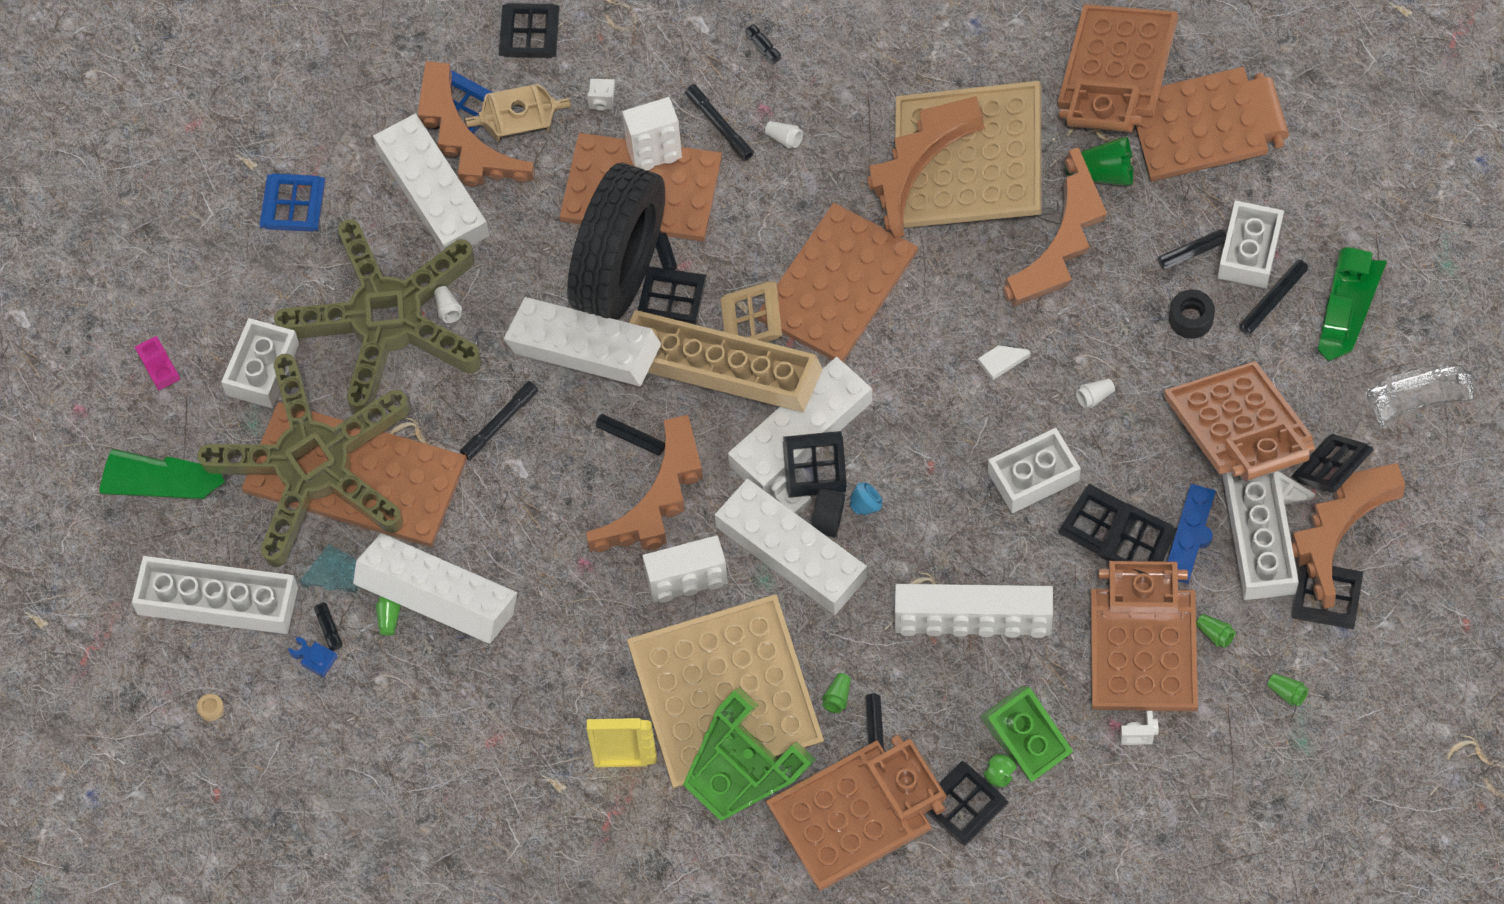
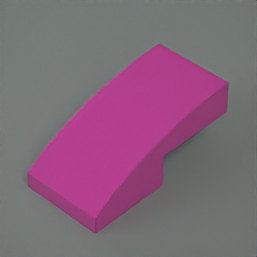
(157, 363)

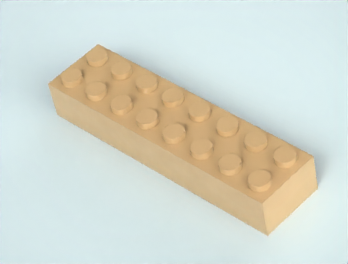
(732, 362)

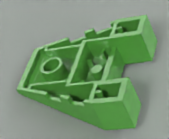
(735, 766)

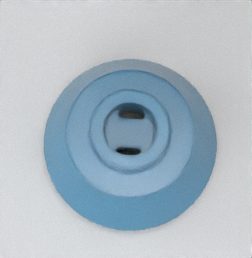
(865, 499)

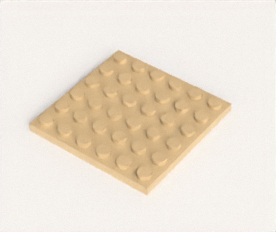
(985, 172)
(701, 661)

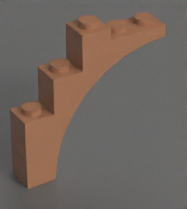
(937, 130)
(455, 139)
(665, 498)
(1332, 520)

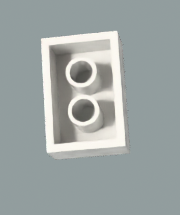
(652, 134)
(1250, 244)
(251, 368)
(1034, 470)
(685, 569)

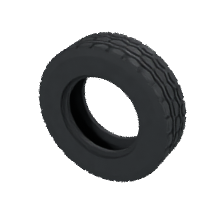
(616, 241)

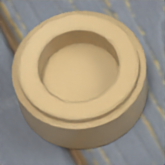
(210, 707)

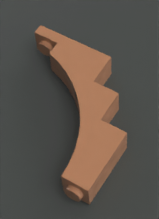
(1081, 209)

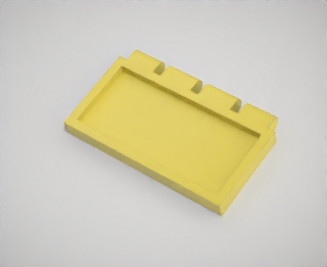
(621, 742)

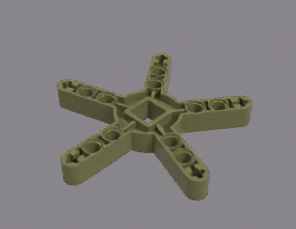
(387, 335)
(324, 480)

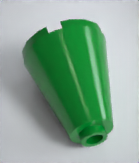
(1110, 162)

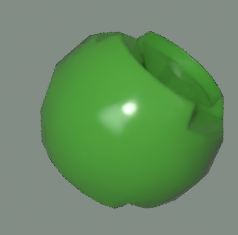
(1000, 770)

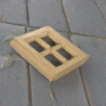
(772, 311)

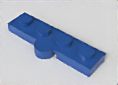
(1192, 529)

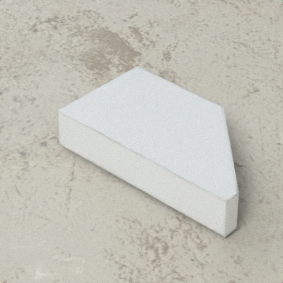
(1001, 360)
(1293, 491)

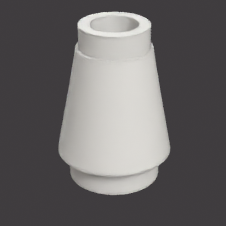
(786, 134)
(447, 306)
(1094, 392)

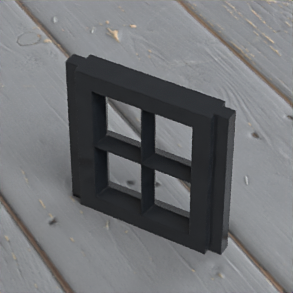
(507, 30)
(674, 277)
(812, 441)
(1345, 470)
(1117, 529)
(1087, 540)
(1324, 616)
(980, 818)

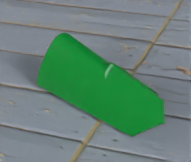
(1349, 301)
(153, 477)

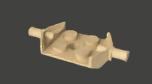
(501, 121)

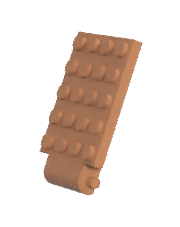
(1116, 67)
(1211, 123)
(1242, 422)
(1144, 639)
(858, 810)

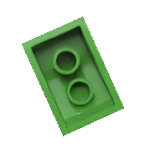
(1026, 733)

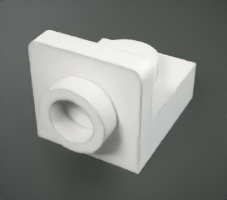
(601, 94)
(780, 493)
(1137, 734)

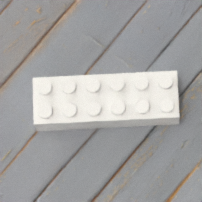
(430, 183)
(582, 341)
(833, 404)
(1261, 536)
(791, 546)
(435, 588)
(215, 595)
(973, 610)

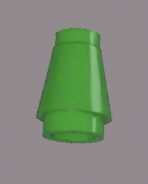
(387, 616)
(1216, 630)
(1289, 689)
(837, 694)

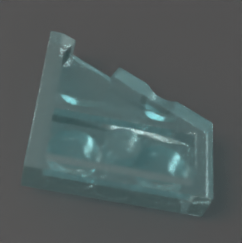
(332, 571)

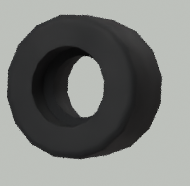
(1191, 300)
(828, 512)

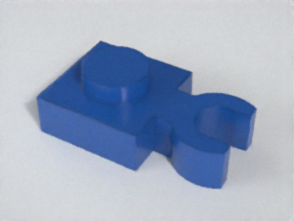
(315, 658)

